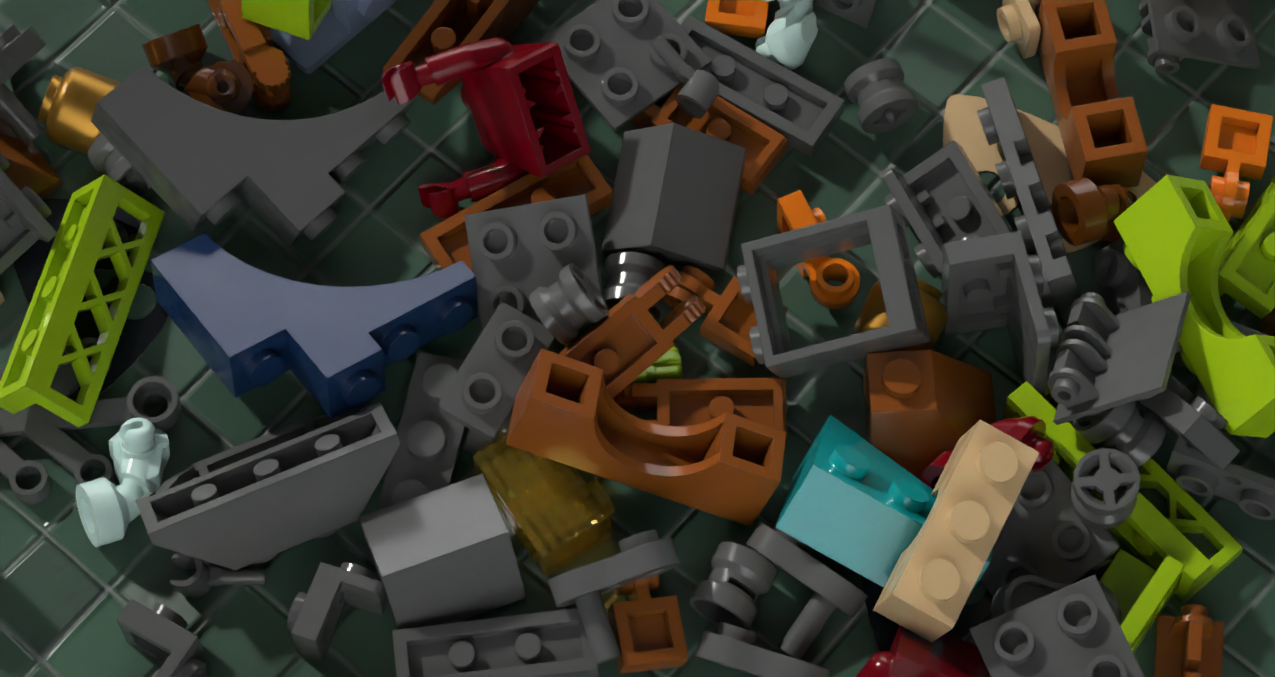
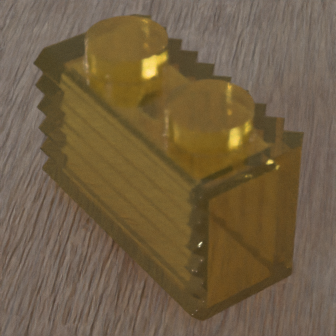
(545, 504)

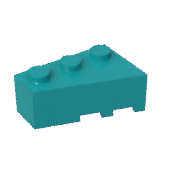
(855, 504)

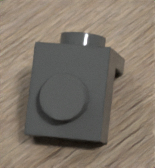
(318, 613)
(163, 636)

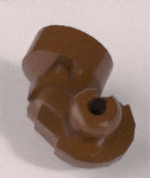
(179, 56)
(1088, 210)

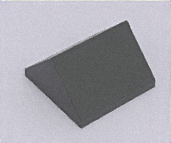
(675, 196)
(444, 555)

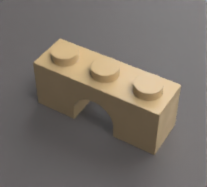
(959, 533)

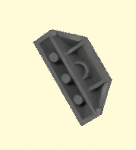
(273, 489)

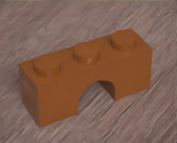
(1095, 124)

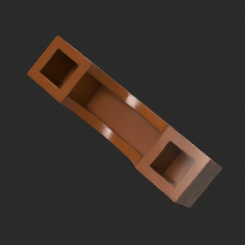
(713, 466)

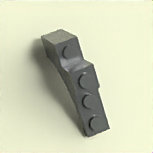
(207, 156)

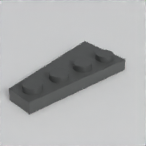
(1022, 179)

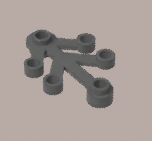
(47, 429)

